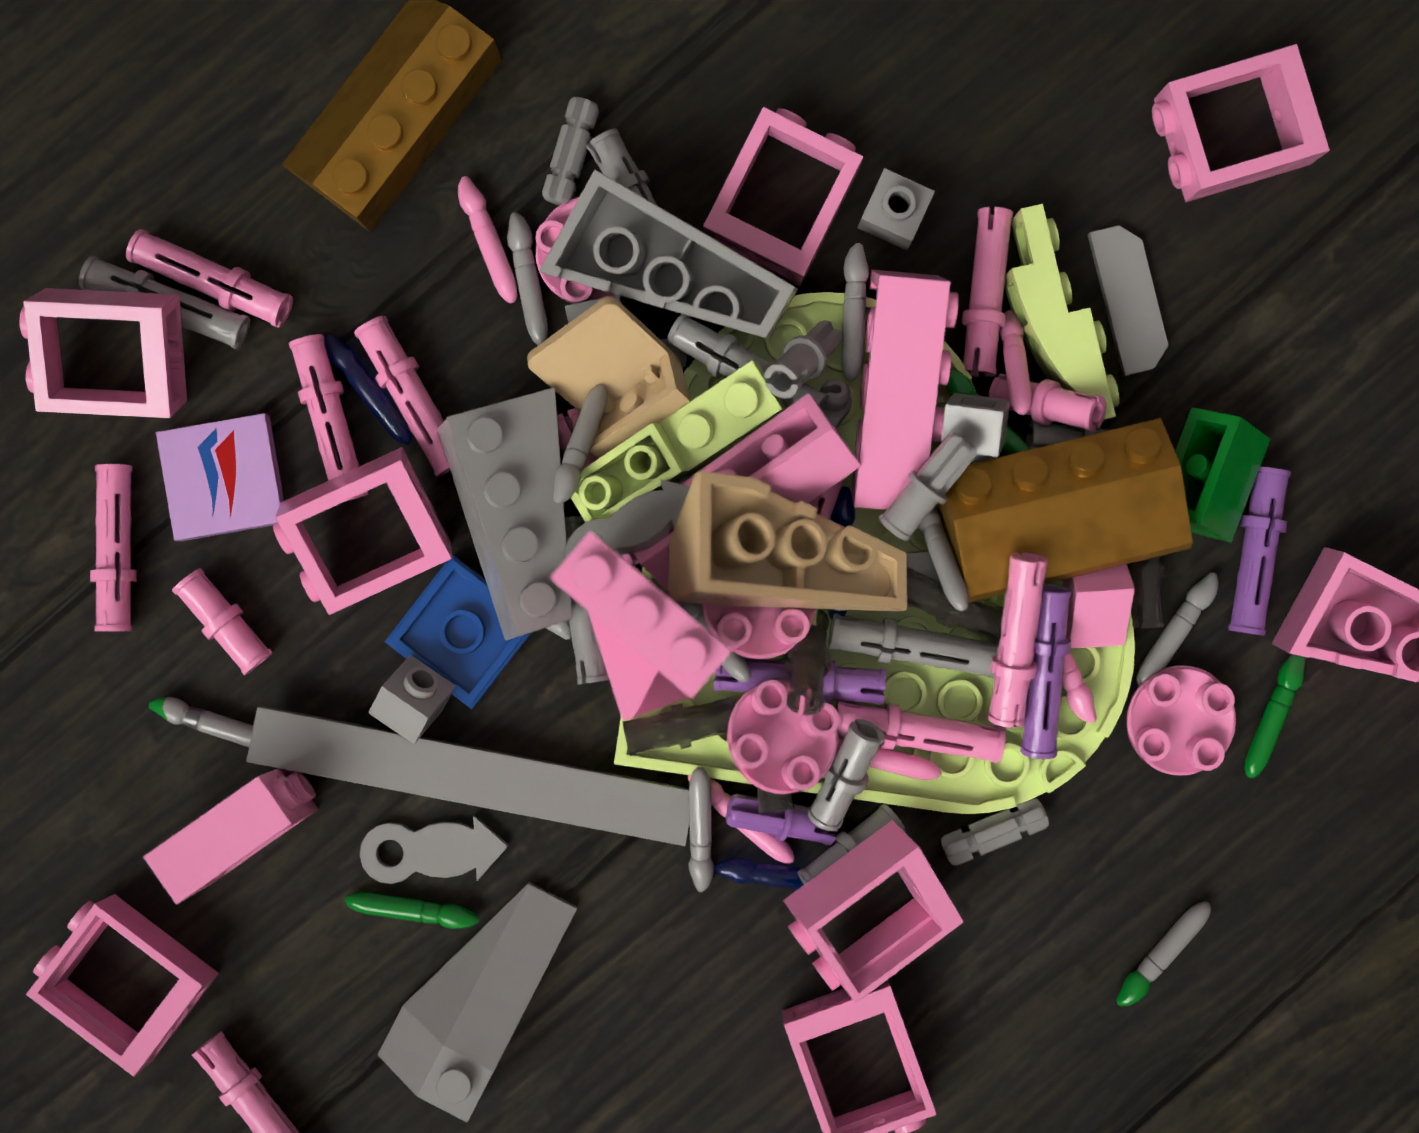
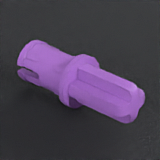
(794, 823)

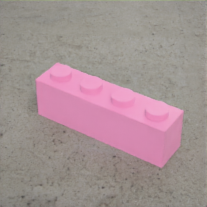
(792, 453)

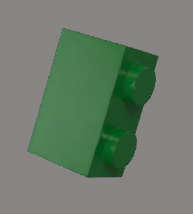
(1218, 469)

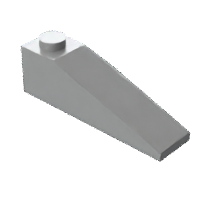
(468, 1011)

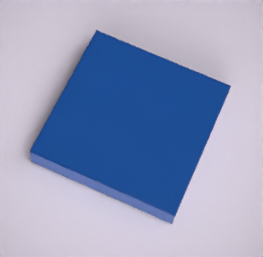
(457, 632)

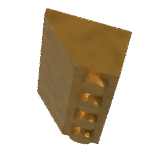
(394, 109)
(1074, 502)

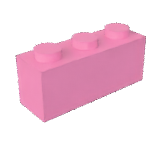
(641, 614)

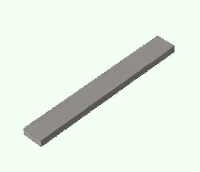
(470, 775)

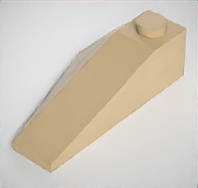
(761, 550)

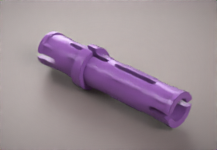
(1259, 550)
(839, 682)
(1045, 689)

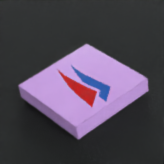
(220, 476)

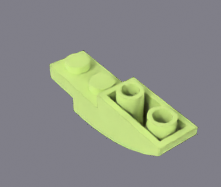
(1061, 342)
(678, 443)

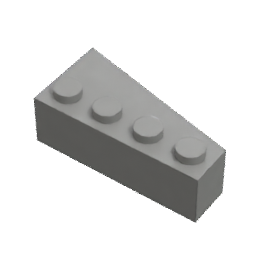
(653, 257)
(504, 479)

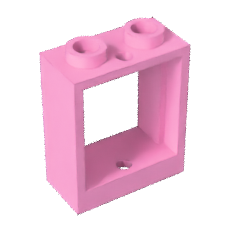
(1290, 106)
(758, 245)
(160, 343)
(414, 504)
(232, 832)
(894, 940)
(834, 1011)
(93, 1021)

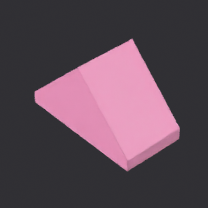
(1099, 607)

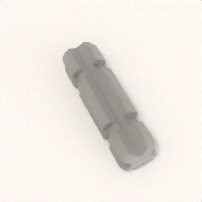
(570, 151)
(994, 832)

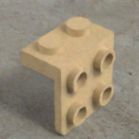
(621, 353)

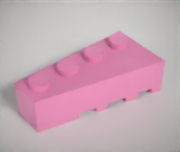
(901, 382)
(1354, 618)

